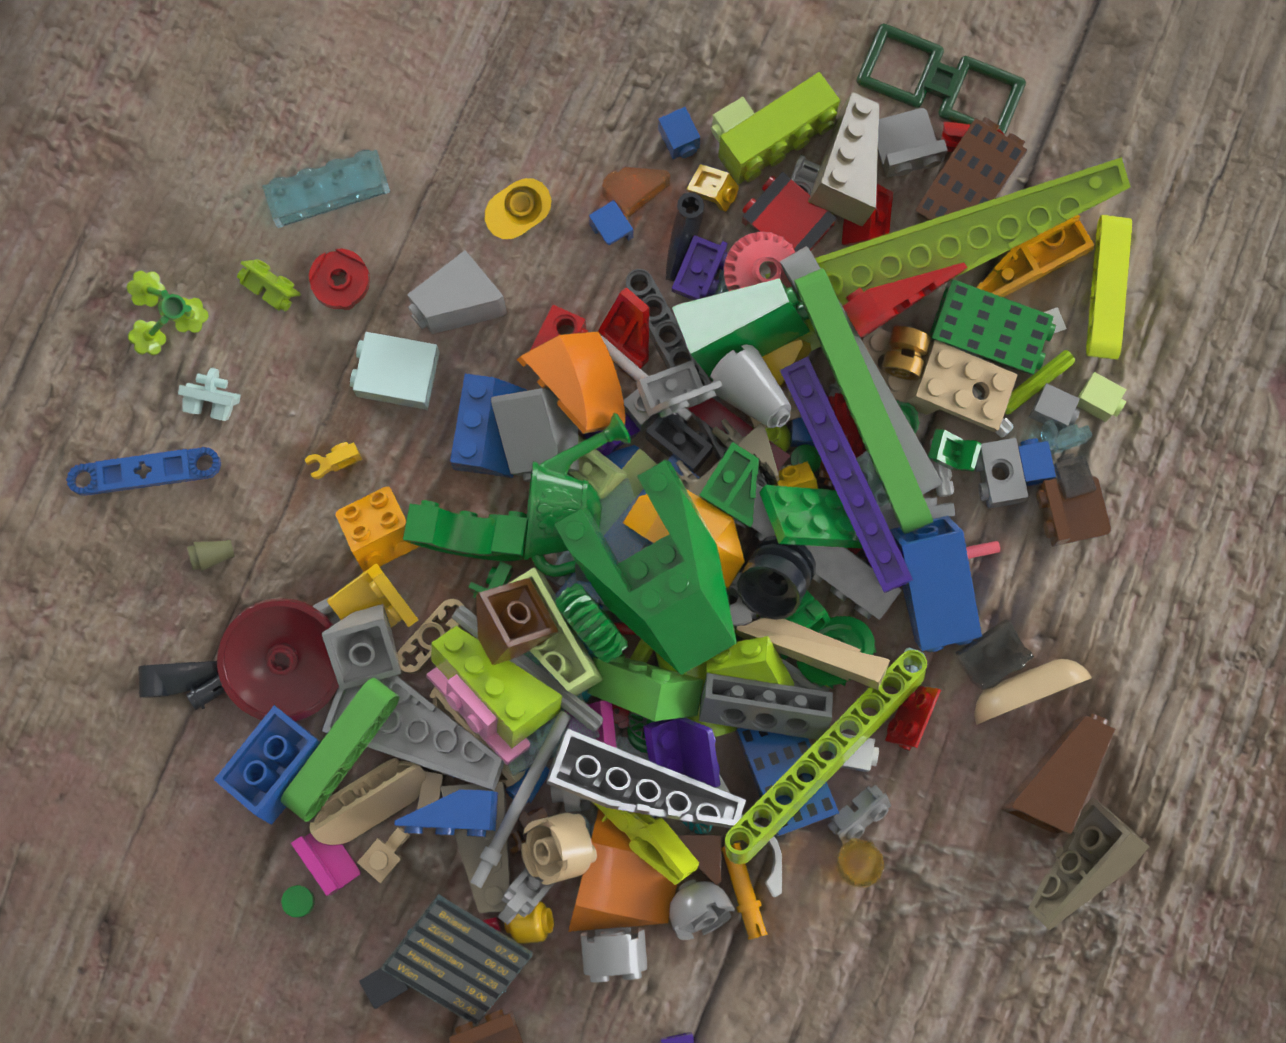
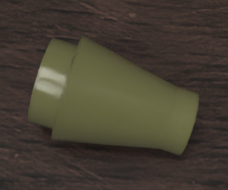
(209, 553)

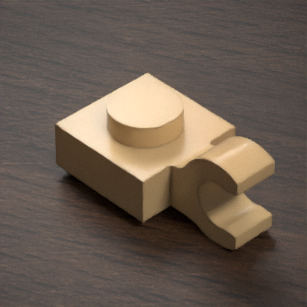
(382, 856)

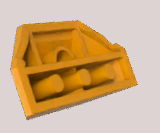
(646, 522)

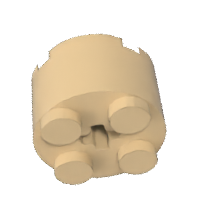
(558, 848)

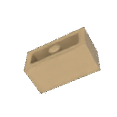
(430, 789)

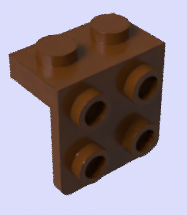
(1072, 518)
(496, 1029)

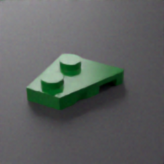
(734, 484)

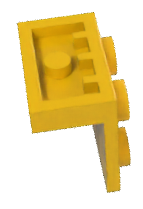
(371, 590)

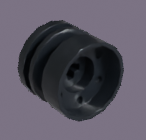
(776, 578)

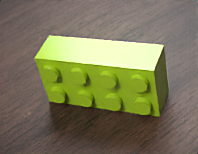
(779, 129)

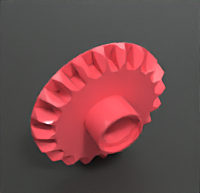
(747, 255)

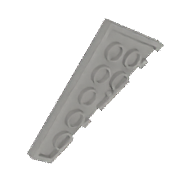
(426, 736)

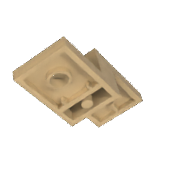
(948, 382)

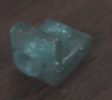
(1069, 438)

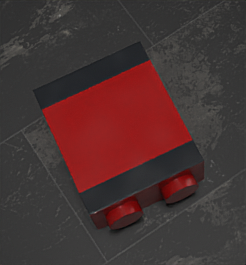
(788, 213)

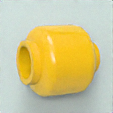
(533, 927)

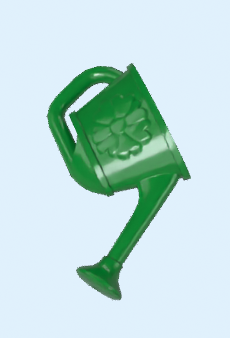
(558, 495)

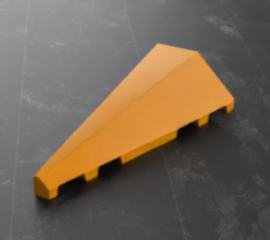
(1038, 257)

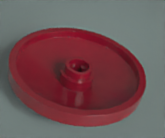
(277, 658)

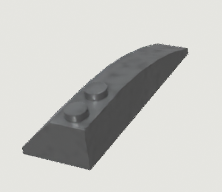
(637, 785)

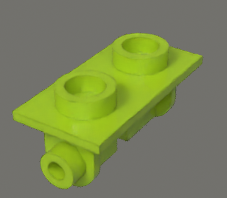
(278, 288)

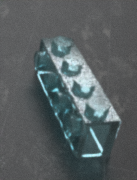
(326, 188)

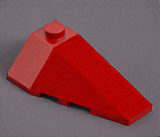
(882, 303)

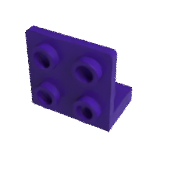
(684, 748)

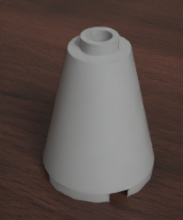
(751, 387)

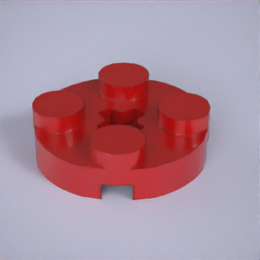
(333, 263)

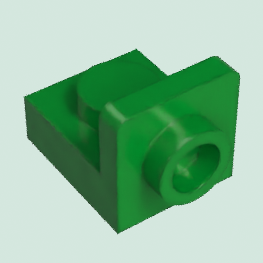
(496, 577)

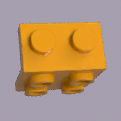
(375, 528)

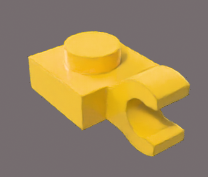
(340, 457)

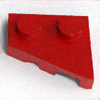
(628, 327)

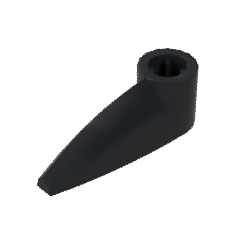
(683, 230)
(174, 678)

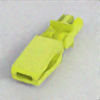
(654, 843)

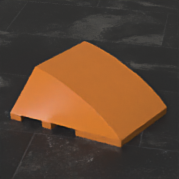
(581, 377)
(619, 886)

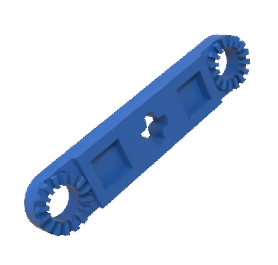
(121, 472)

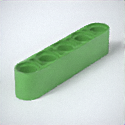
(340, 749)

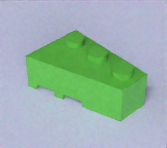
(647, 689)

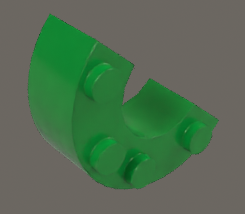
(467, 534)

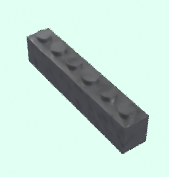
(837, 566)

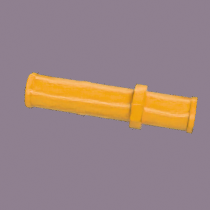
(745, 897)

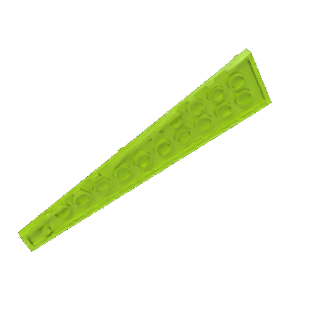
(968, 234)

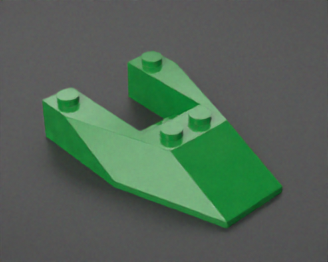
(671, 589)

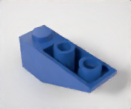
(459, 810)

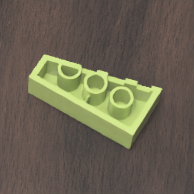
(564, 652)

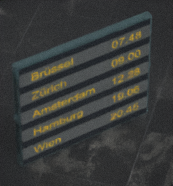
(457, 960)

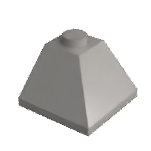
(362, 647)

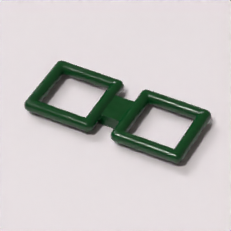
(937, 77)

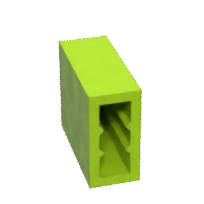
(751, 660)

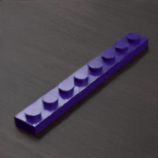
(846, 475)

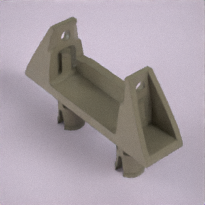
(755, 442)

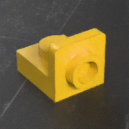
(714, 186)

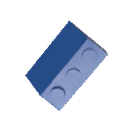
(477, 436)
(267, 764)

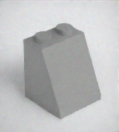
(456, 297)
(533, 429)

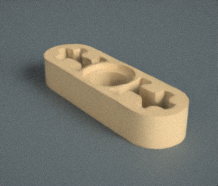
(409, 648)

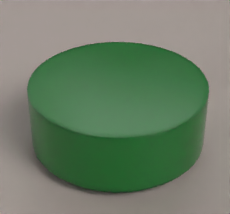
(298, 901)

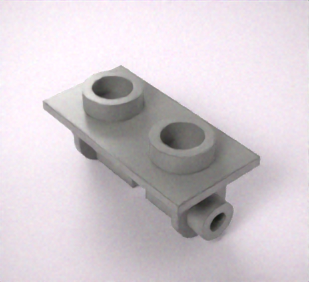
(871, 807)

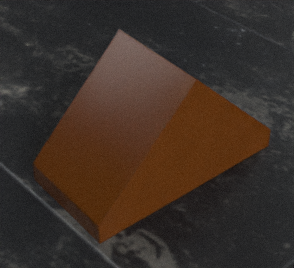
(707, 852)

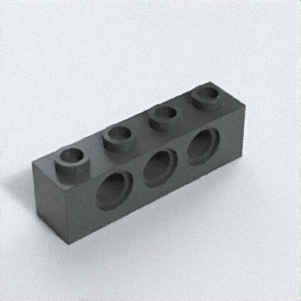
(765, 706)

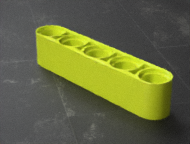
(1109, 287)

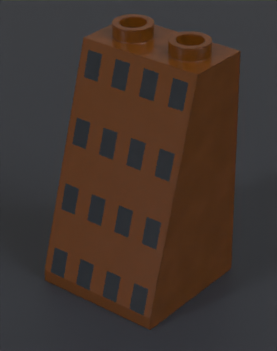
(974, 171)
(1063, 777)

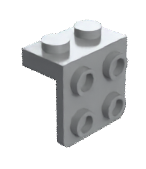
(908, 143)
(674, 390)

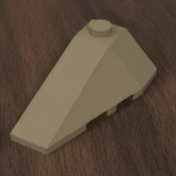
(1090, 861)

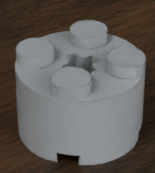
(614, 953)

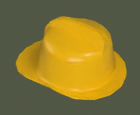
(517, 208)

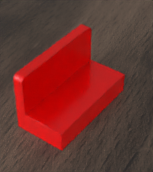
(876, 225)

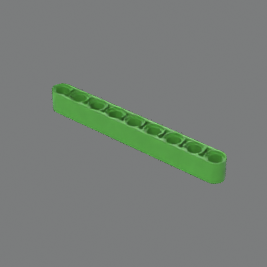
(863, 401)

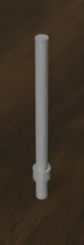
(491, 855)

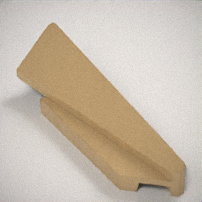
(818, 650)

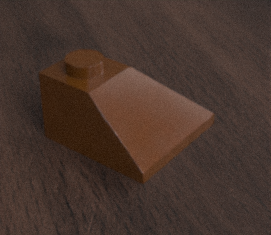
(512, 620)

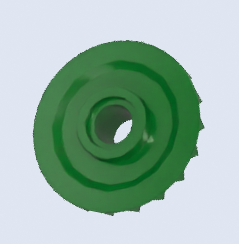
(849, 631)

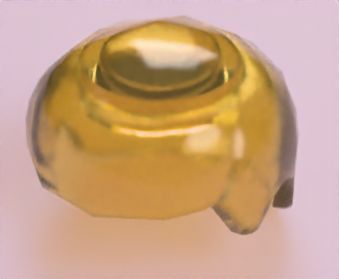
(859, 863)

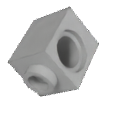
(1055, 405)
(637, 412)

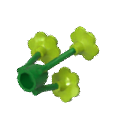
(184, 312)

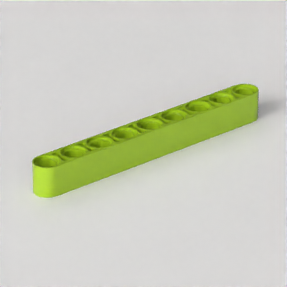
(822, 769)

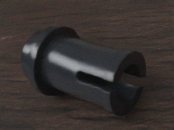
(205, 693)

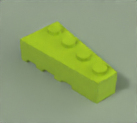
(506, 689)

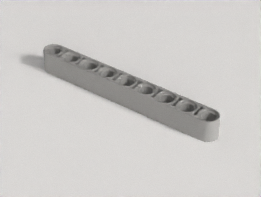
(803, 263)

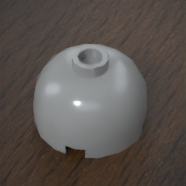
(699, 907)

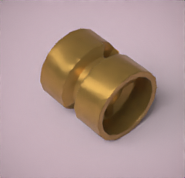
(906, 352)

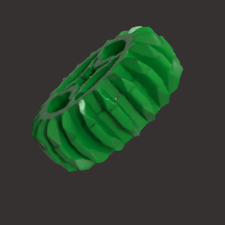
(591, 623)

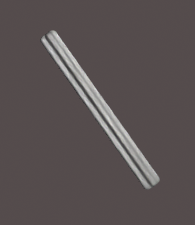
(569, 701)

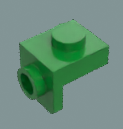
(954, 451)

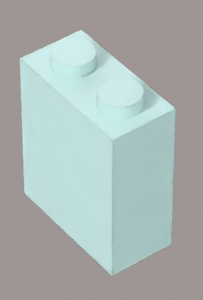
(395, 370)

